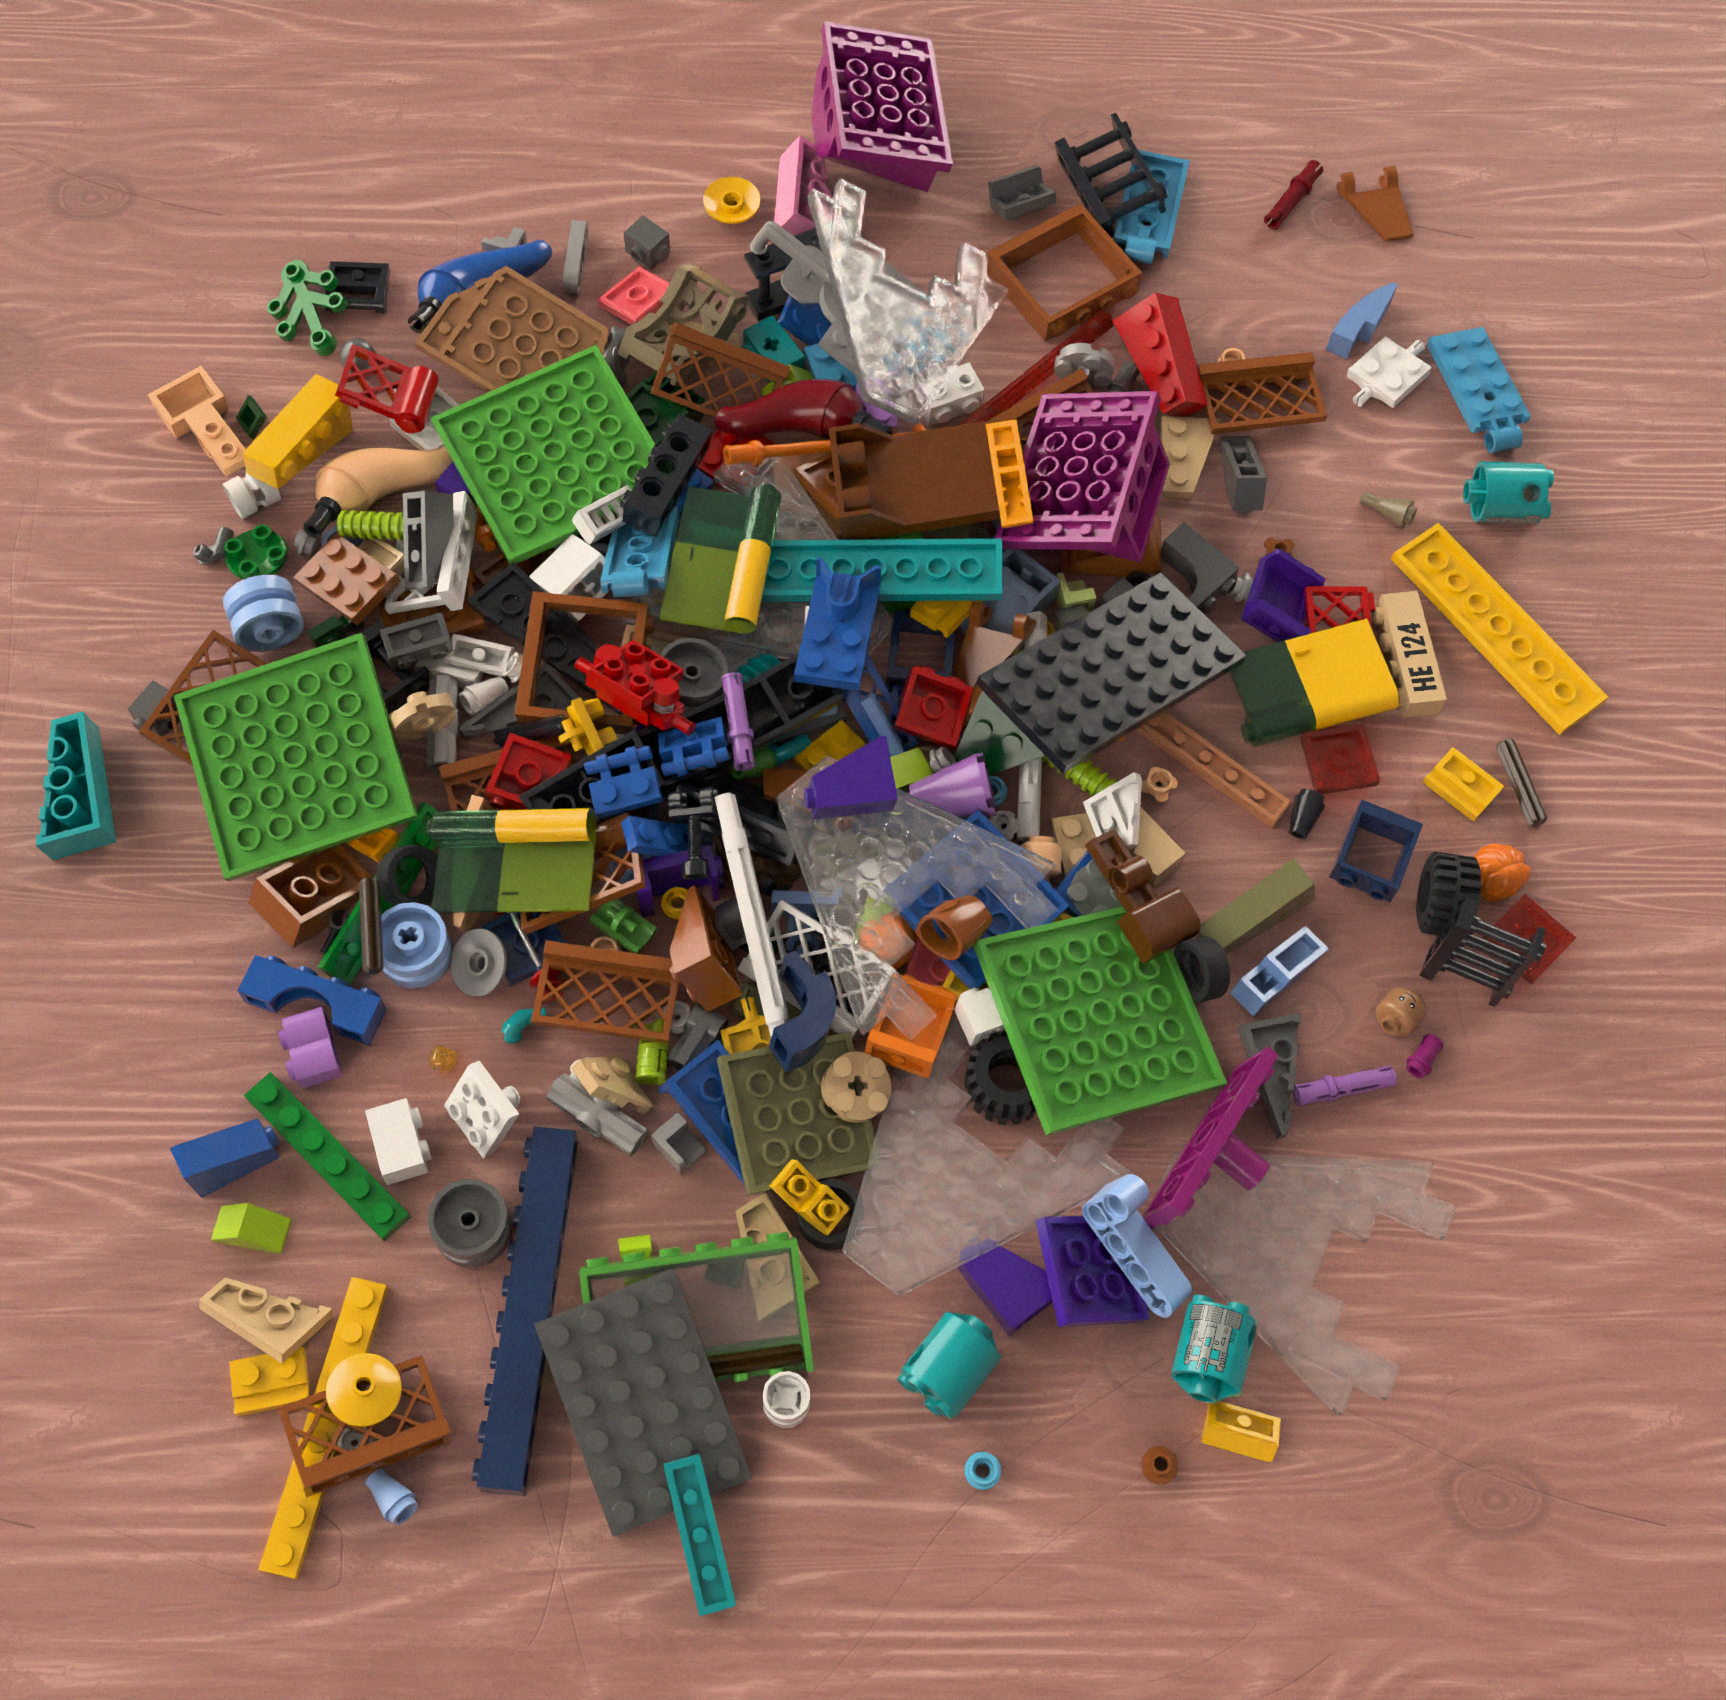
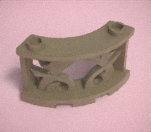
(643, 339)

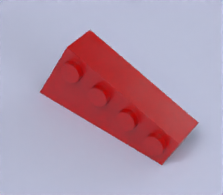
(1163, 353)

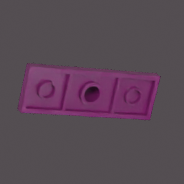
(1216, 1144)

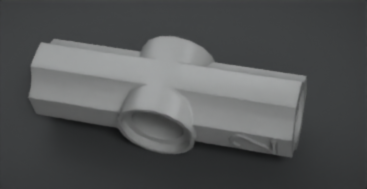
(443, 744)
(597, 1115)

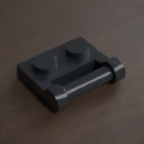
(363, 279)

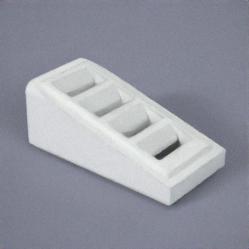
(589, 522)

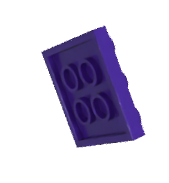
(1084, 1276)

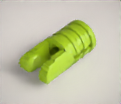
(652, 1058)

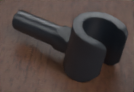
(336, 923)

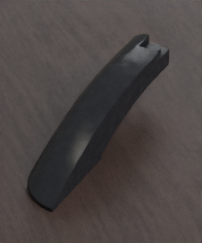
(773, 710)

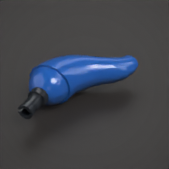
(463, 271)

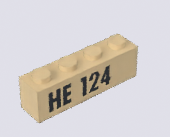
(1409, 654)

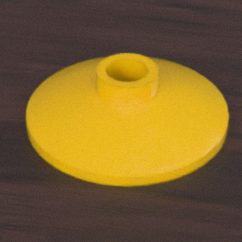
(731, 200)
(363, 1407)

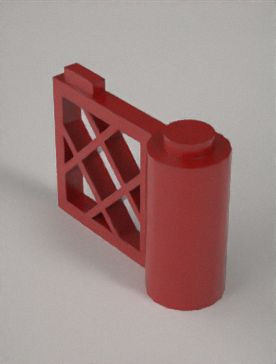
(413, 392)
(1330, 592)

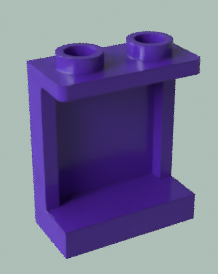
(1277, 596)
(665, 873)

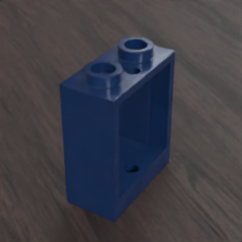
(904, 623)
(1385, 824)

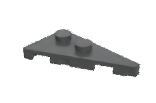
(551, 693)
(1281, 1037)

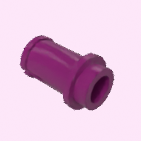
(1420, 1063)

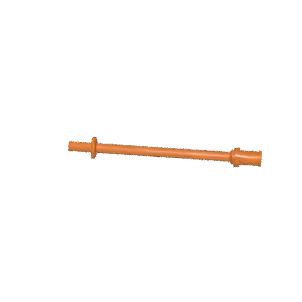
(756, 452)

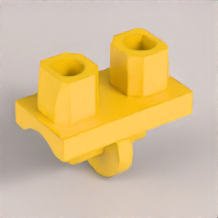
(582, 716)

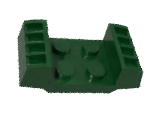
(657, 411)

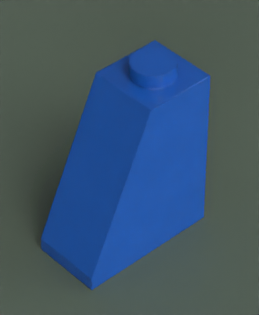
(225, 1155)

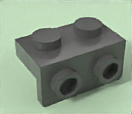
(1020, 193)
(417, 641)

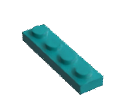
(699, 1534)

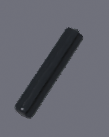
(532, 730)

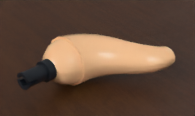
(366, 476)

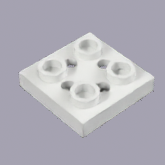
(482, 1108)

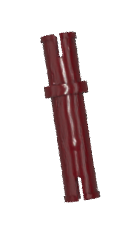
(1299, 186)

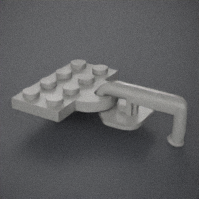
(808, 284)

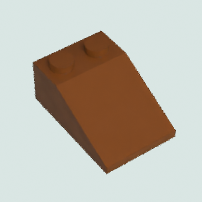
(1102, 564)
(306, 891)
(702, 955)

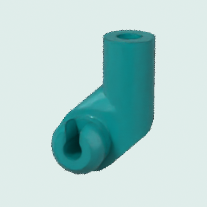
(790, 749)
(516, 1023)

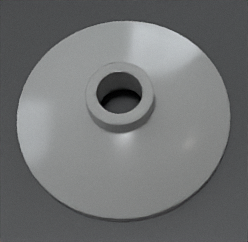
(478, 962)

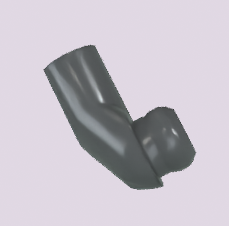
(215, 552)

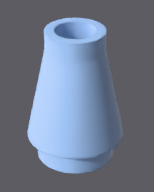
(392, 1498)

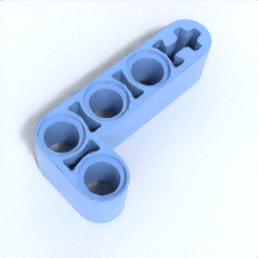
(1134, 1246)

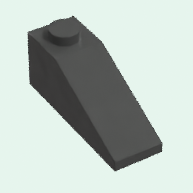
(1243, 474)
(427, 529)

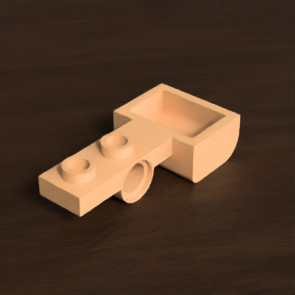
(196, 406)

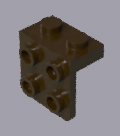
(769, 872)

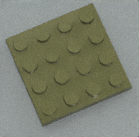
(785, 1117)

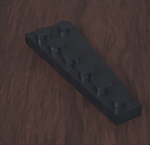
(507, 605)

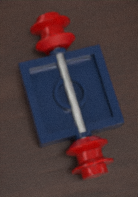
(525, 950)

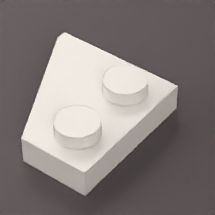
(1118, 809)

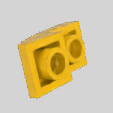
(809, 1197)

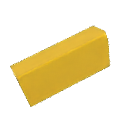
(1241, 1431)

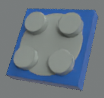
(1087, 889)

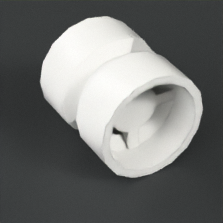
(242, 498)
(786, 1399)

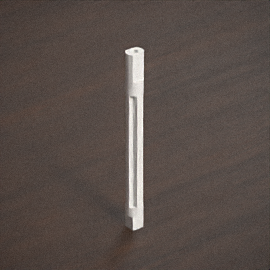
(1030, 772)
(752, 912)

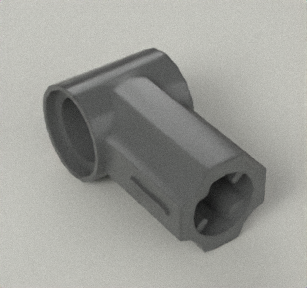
(699, 1033)

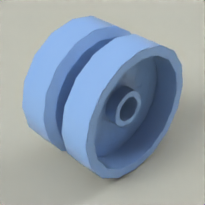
(263, 613)
(414, 945)

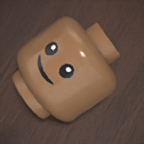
(1400, 1011)

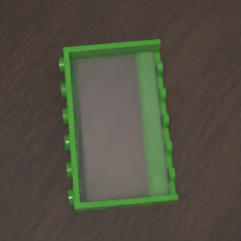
(735, 1294)

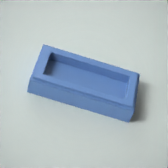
(882, 723)

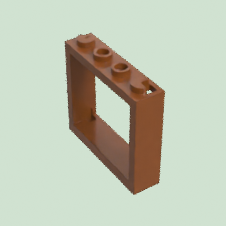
(1046, 235)
(534, 642)

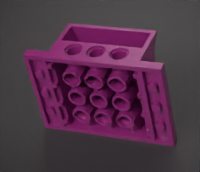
(880, 105)
(1092, 474)

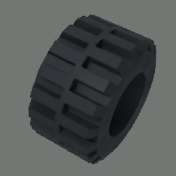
(1443, 887)
(985, 1093)

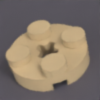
(422, 714)
(870, 1072)

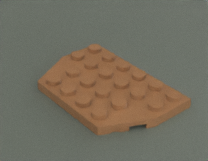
(506, 330)

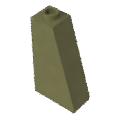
(1260, 907)

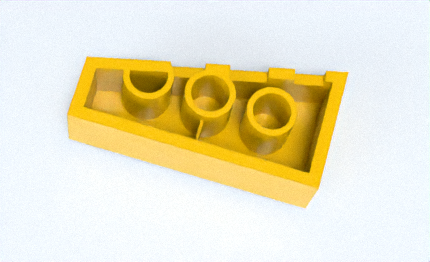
(299, 433)

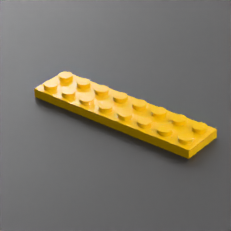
(1499, 628)

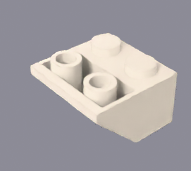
(572, 570)

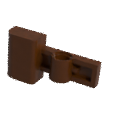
(1151, 921)

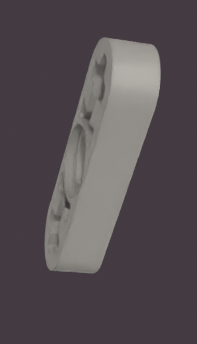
(575, 257)

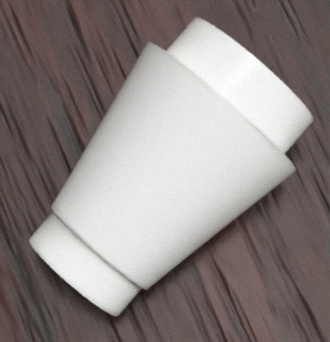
(482, 694)

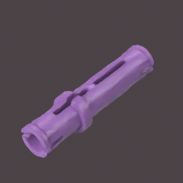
(739, 731)
(1331, 1088)

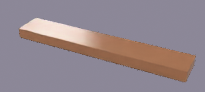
(1216, 768)

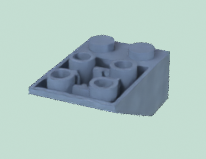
(1025, 589)

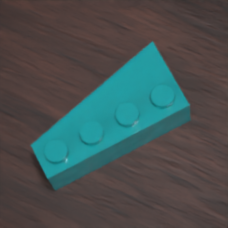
(77, 793)

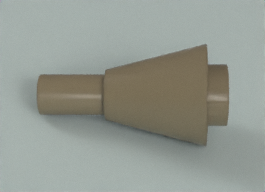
(1396, 510)

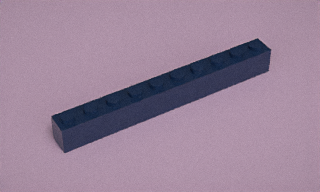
(530, 1299)

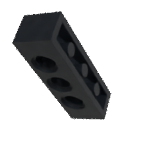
(657, 493)

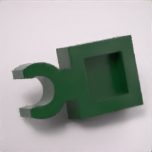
(332, 630)

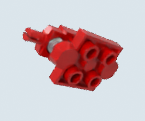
(638, 684)

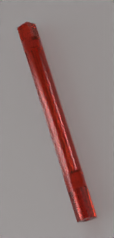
(1040, 371)

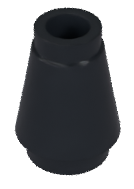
(1306, 810)

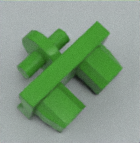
(624, 925)

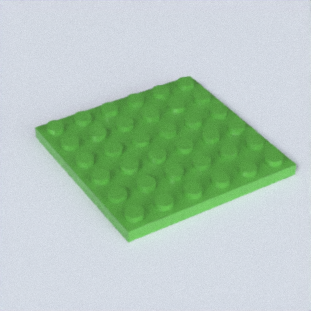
(545, 450)
(295, 757)
(1096, 1022)

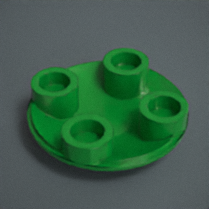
(256, 553)

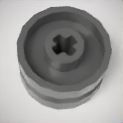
(702, 670)
(481, 1206)

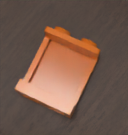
(919, 1054)

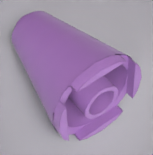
(959, 788)

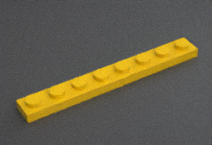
(296, 1513)

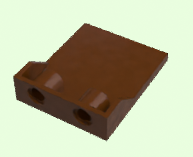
(911, 480)

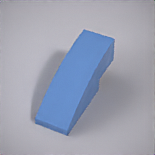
(1361, 321)
(1278, 971)

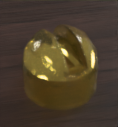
(443, 1057)

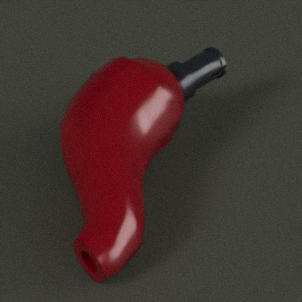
(801, 407)

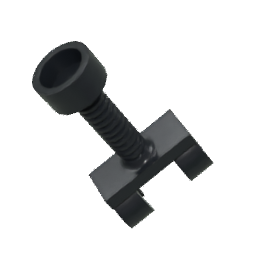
(678, 803)

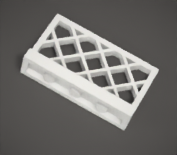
(454, 568)
(843, 1020)

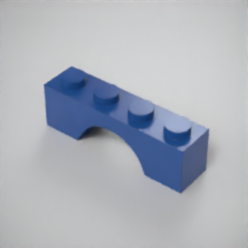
(274, 984)

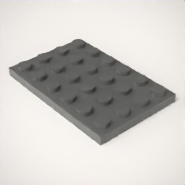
(640, 1397)

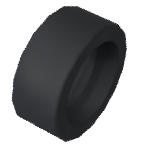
(387, 868)
(1214, 967)
(833, 1241)

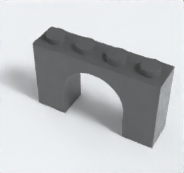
(1198, 562)

